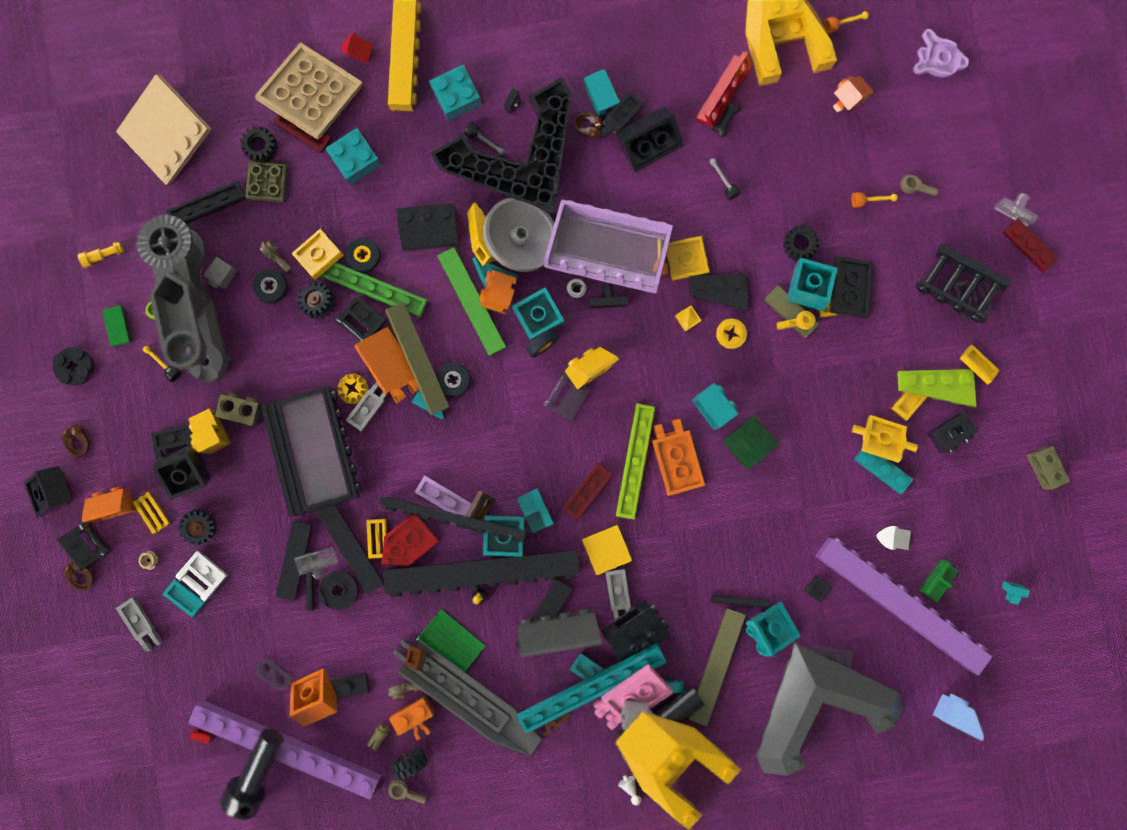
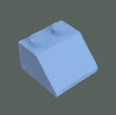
(958, 714)

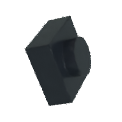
(512, 101)

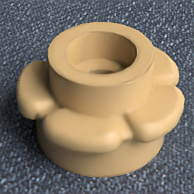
(143, 560)

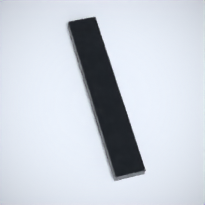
(350, 548)

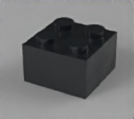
(181, 472)

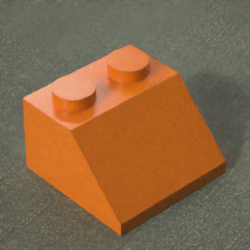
(108, 505)
(312, 698)

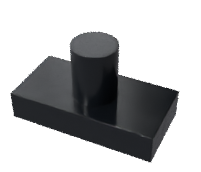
(608, 299)
(350, 685)

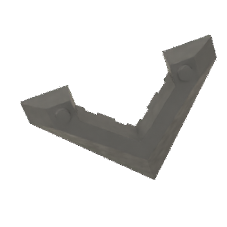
(805, 685)

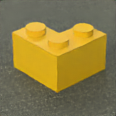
(207, 432)

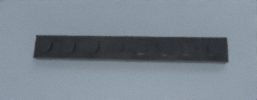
(462, 521)

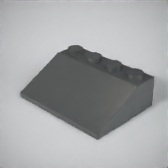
(558, 633)

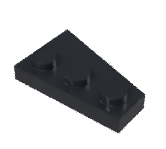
(722, 289)

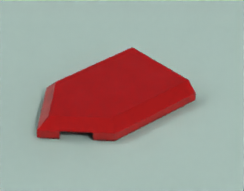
(407, 542)

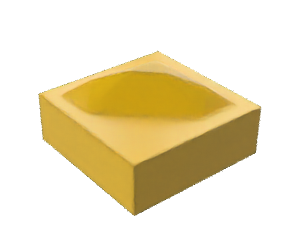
(688, 318)

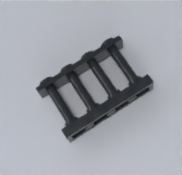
(963, 264)

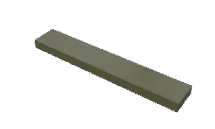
(417, 358)
(718, 664)

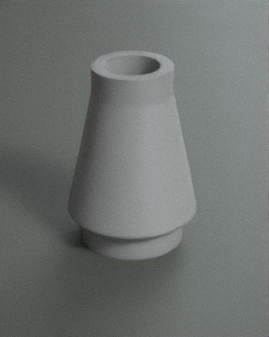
(576, 284)

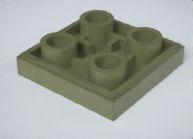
(266, 181)

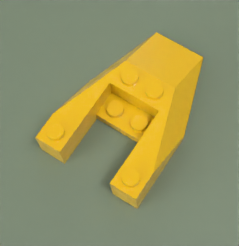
(781, 22)
(661, 751)

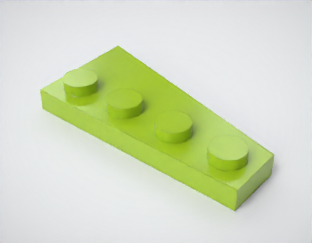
(945, 385)

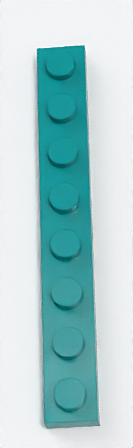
(588, 689)

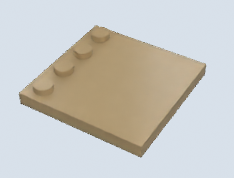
(309, 90)
(163, 129)

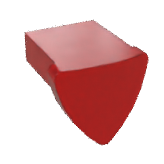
(357, 47)

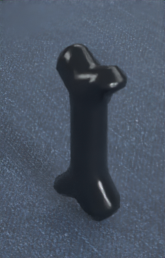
(721, 127)

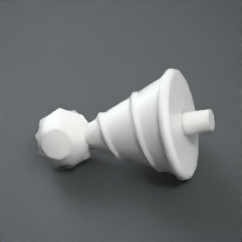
(629, 786)

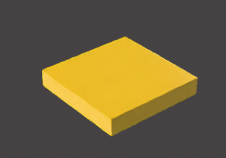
(317, 254)
(687, 258)
(606, 550)

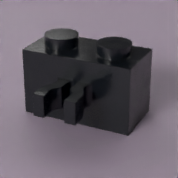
(952, 432)

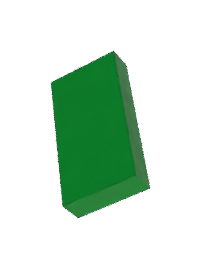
(116, 326)

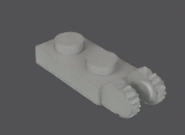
(366, 408)
(618, 591)
(138, 623)

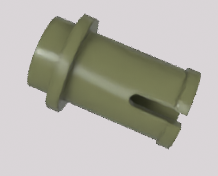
(381, 732)

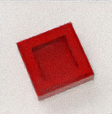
(202, 736)

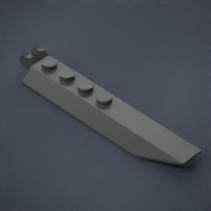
(468, 700)

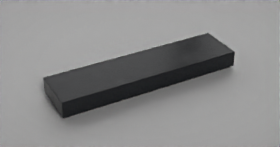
(208, 203)
(296, 547)
(552, 601)

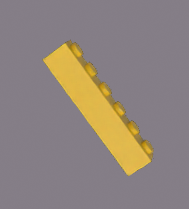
(403, 55)

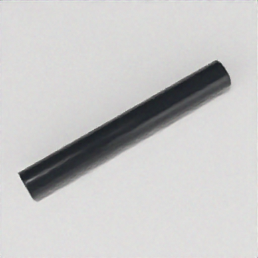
(309, 590)
(740, 601)

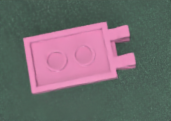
(640, 687)

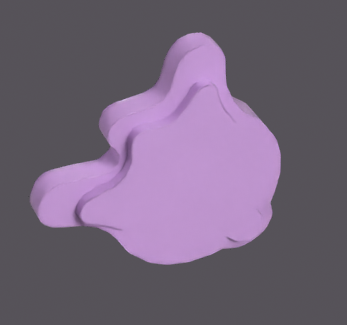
(940, 56)

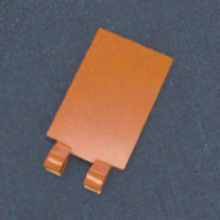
(387, 364)
(677, 459)

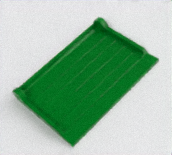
(451, 640)

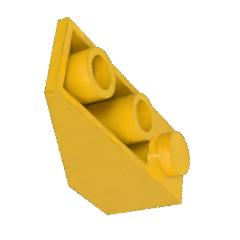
(476, 222)

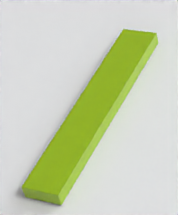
(635, 461)

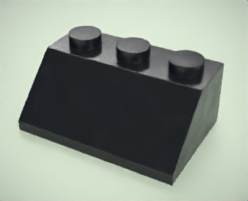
(650, 138)
(428, 226)

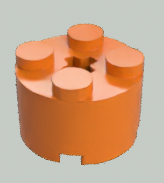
(498, 291)

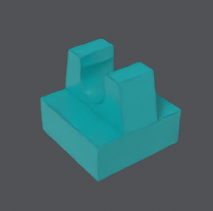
(1015, 592)

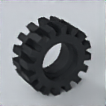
(251, 136)
(811, 237)

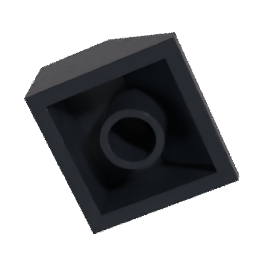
(48, 490)

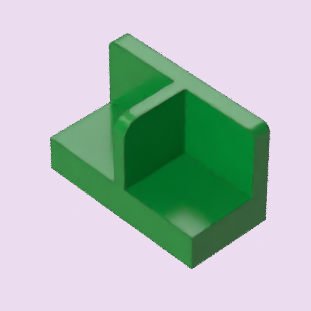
(939, 580)

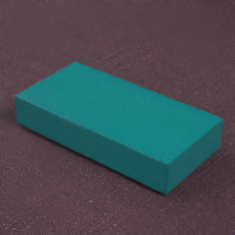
(184, 598)

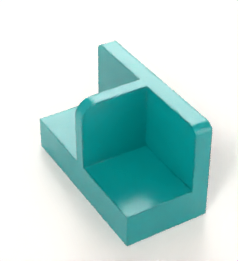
(600, 92)
(535, 510)

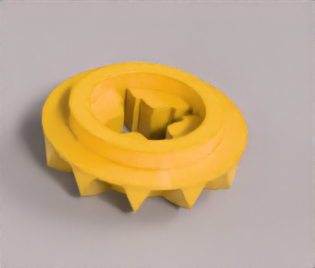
(739, 330)
(353, 397)

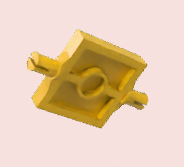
(884, 438)

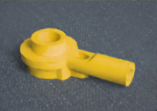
(804, 320)

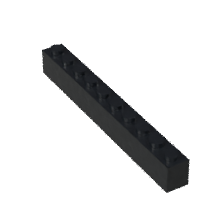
(481, 572)

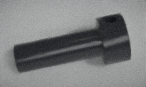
(679, 708)
(245, 792)

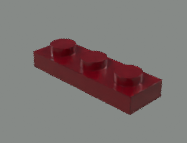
(318, 145)
(1030, 245)
(587, 491)

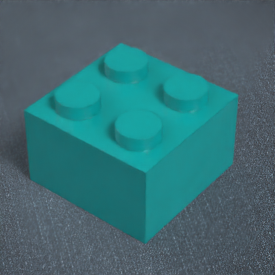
(455, 92)
(353, 156)
(812, 284)
(538, 314)
(715, 406)
(503, 546)

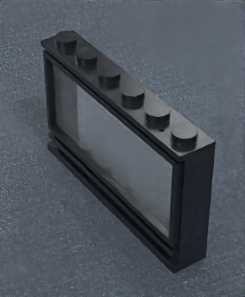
(311, 451)

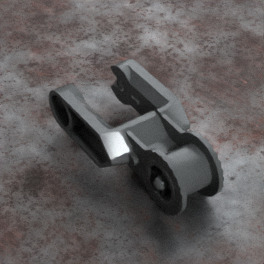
(180, 306)

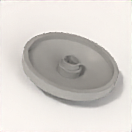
(518, 234)

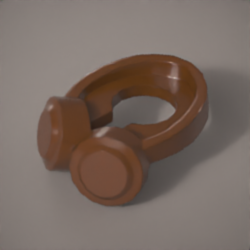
(592, 132)
(76, 430)
(71, 577)

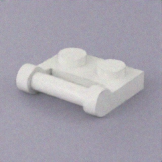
(206, 571)

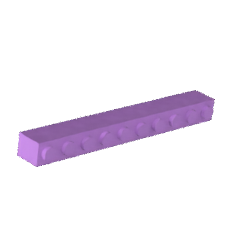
(903, 606)
(292, 751)

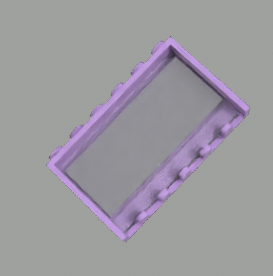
(608, 246)

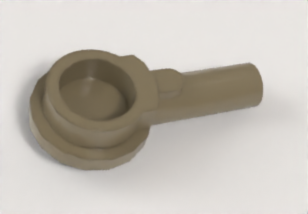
(911, 184)
(269, 250)
(398, 691)
(399, 790)

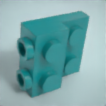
(772, 630)

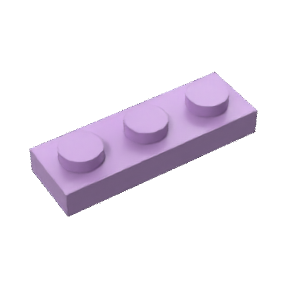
(442, 496)

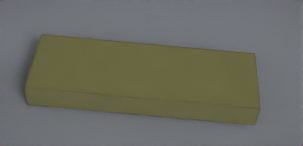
(787, 309)

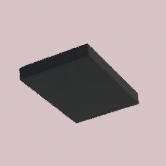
(851, 287)

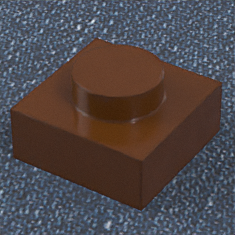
(415, 657)

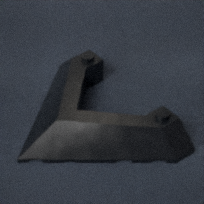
(530, 182)

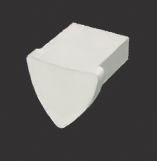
(894, 538)

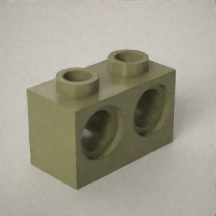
(238, 413)
(1048, 468)

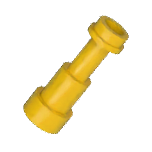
(88, 258)

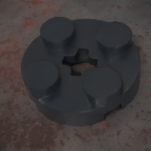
(62, 364)
(349, 592)

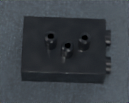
(636, 630)

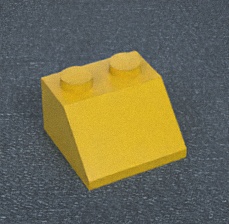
(590, 366)

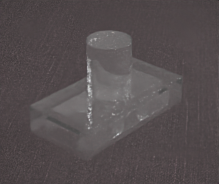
(1017, 209)
(316, 562)

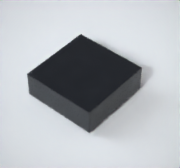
(817, 588)

